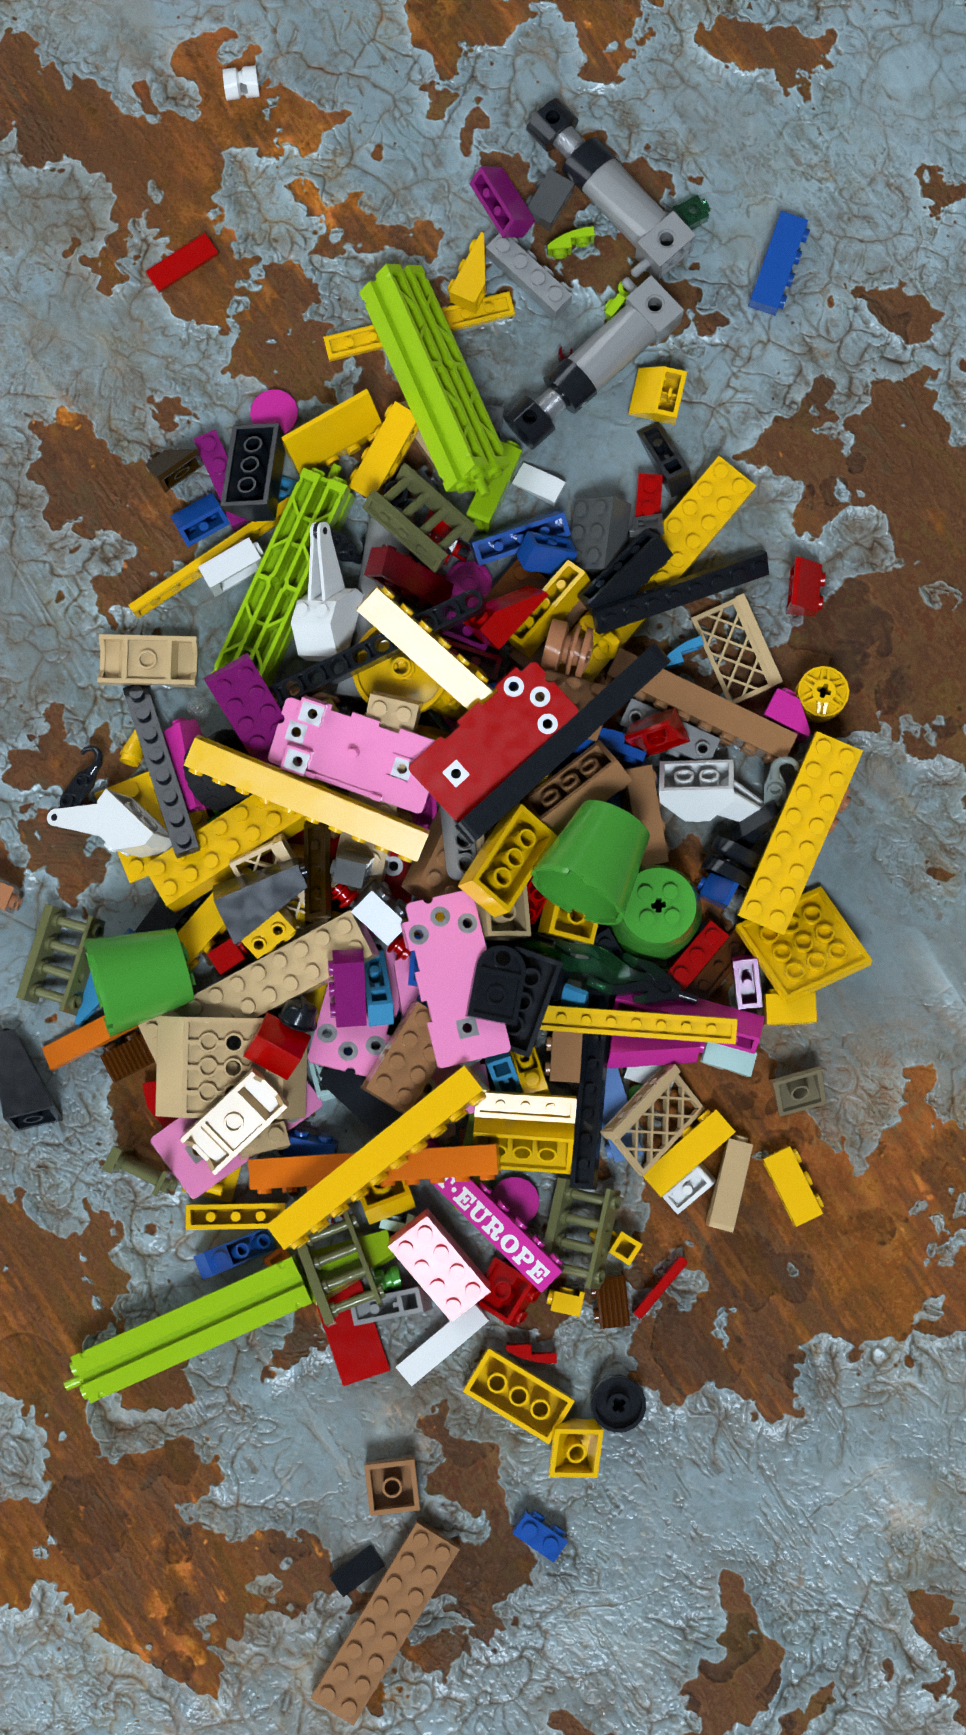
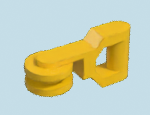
(607, 641)

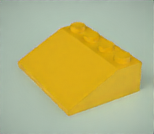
(333, 434)

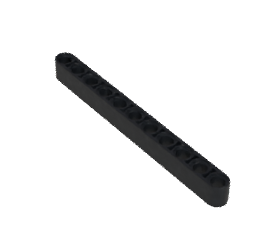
(370, 645)
(562, 743)

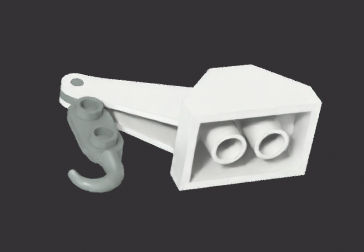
(707, 789)

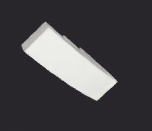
(442, 1344)

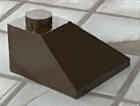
(173, 466)

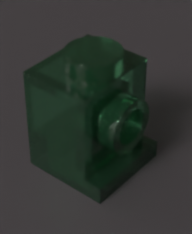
(696, 219)

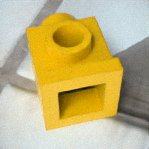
(565, 1301)

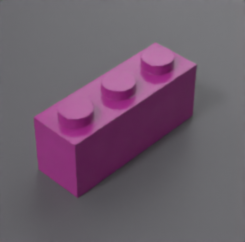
(502, 202)
(347, 987)

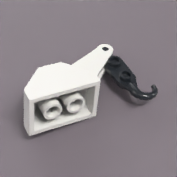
(328, 612)
(114, 818)

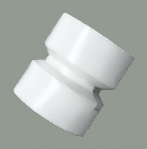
(241, 83)

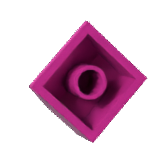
(788, 712)

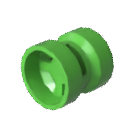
(389, 1279)

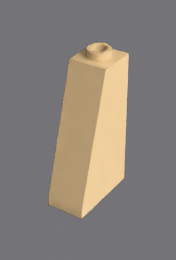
(729, 1184)

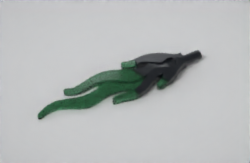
(622, 979)

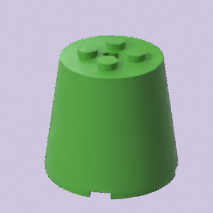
(594, 862)
(662, 934)
(139, 976)

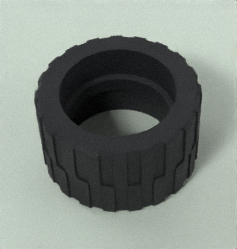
(208, 792)

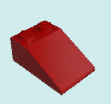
(505, 615)

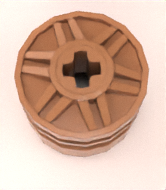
(567, 648)

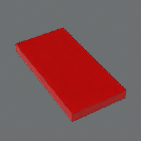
(355, 1348)

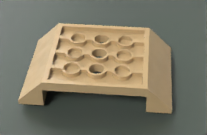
(194, 1062)

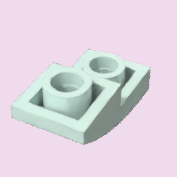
(728, 1059)

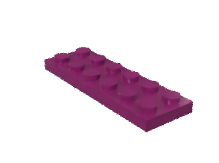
(247, 705)

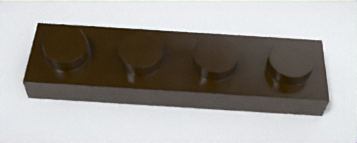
(318, 864)

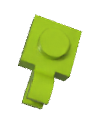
(614, 305)

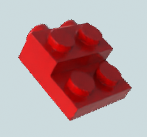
(509, 1293)

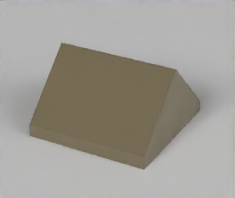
(798, 1091)

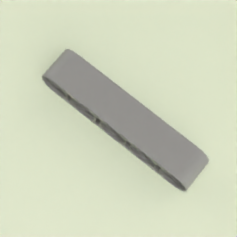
(453, 851)

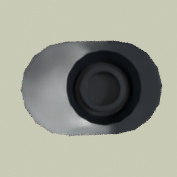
(298, 1014)

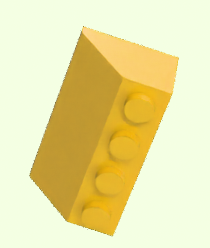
(528, 1143)

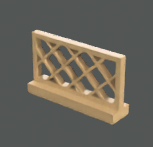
(756, 640)
(282, 852)
(641, 1102)

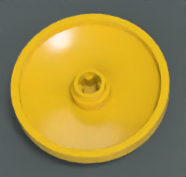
(396, 677)

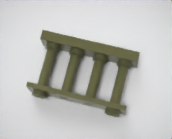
(405, 531)
(41, 953)
(122, 1159)
(561, 1216)
(322, 1286)

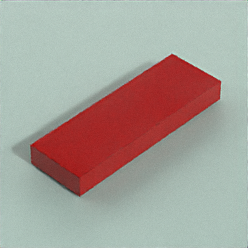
(182, 263)
(659, 1287)

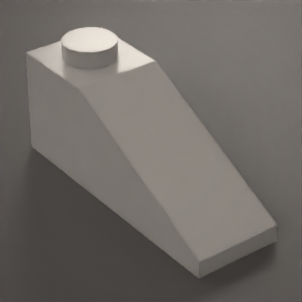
(395, 1305)

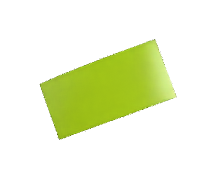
(562, 245)

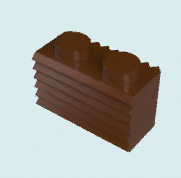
(127, 1057)
(611, 1303)

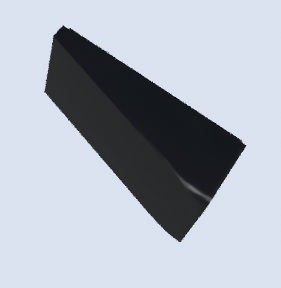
(754, 826)
(356, 1570)

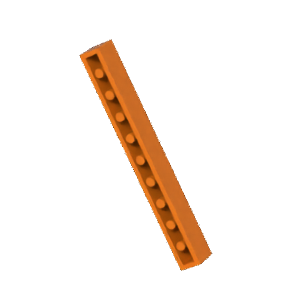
(429, 1163)

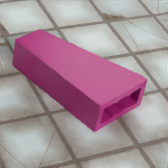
(179, 740)
(641, 1051)

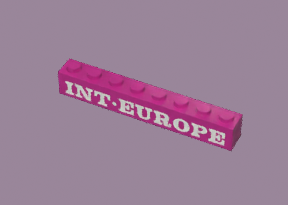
(501, 1228)

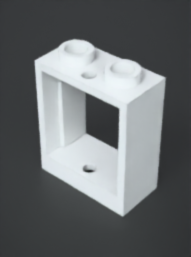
(232, 566)

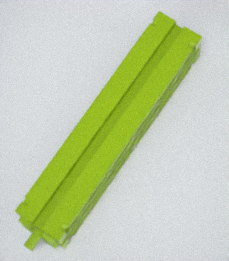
(434, 379)
(283, 574)
(189, 1330)

